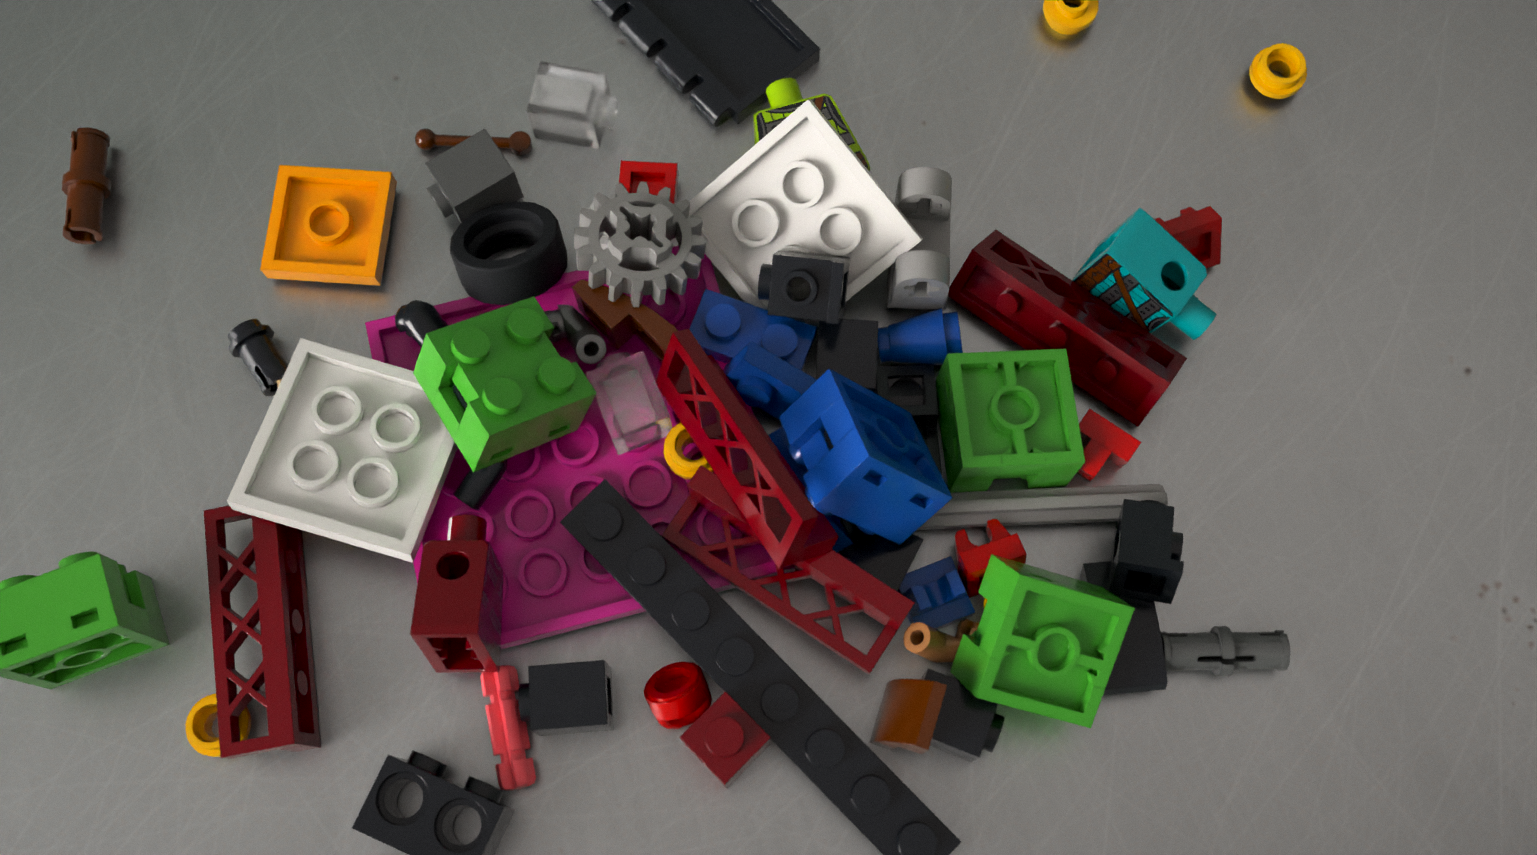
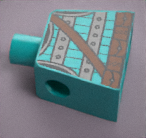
(1147, 277)

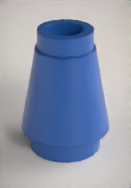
(921, 338)

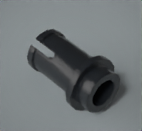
(256, 348)

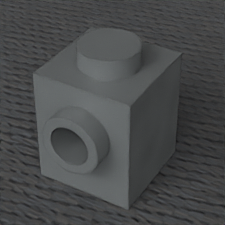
(472, 177)

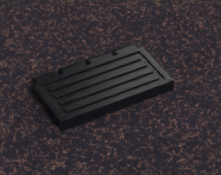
(718, 44)

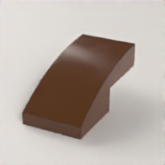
(621, 320)
(908, 714)

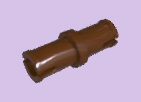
(86, 186)

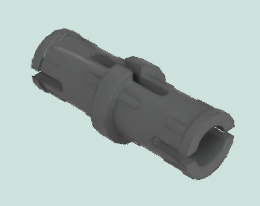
(1226, 650)

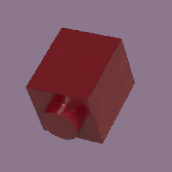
(726, 739)

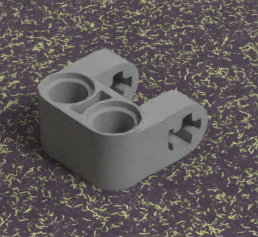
(923, 274)

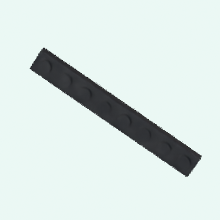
(756, 677)

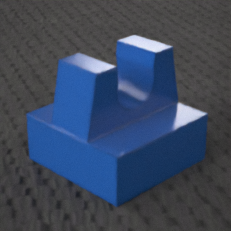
(937, 595)

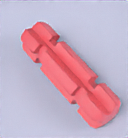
(506, 730)

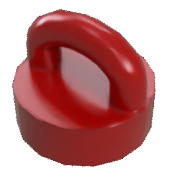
(678, 694)

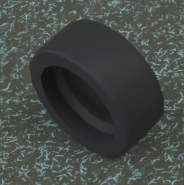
(515, 277)

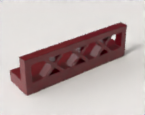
(1050, 311)
(742, 454)
(830, 569)
(283, 635)

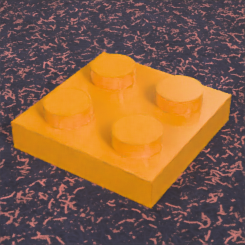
(329, 225)

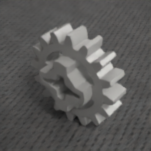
(639, 244)

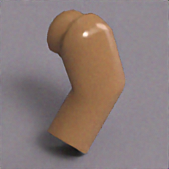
(934, 644)

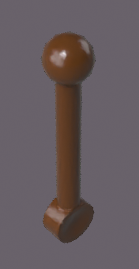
(519, 142)

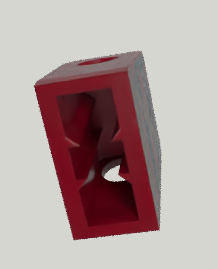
(459, 600)

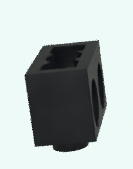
(432, 826)

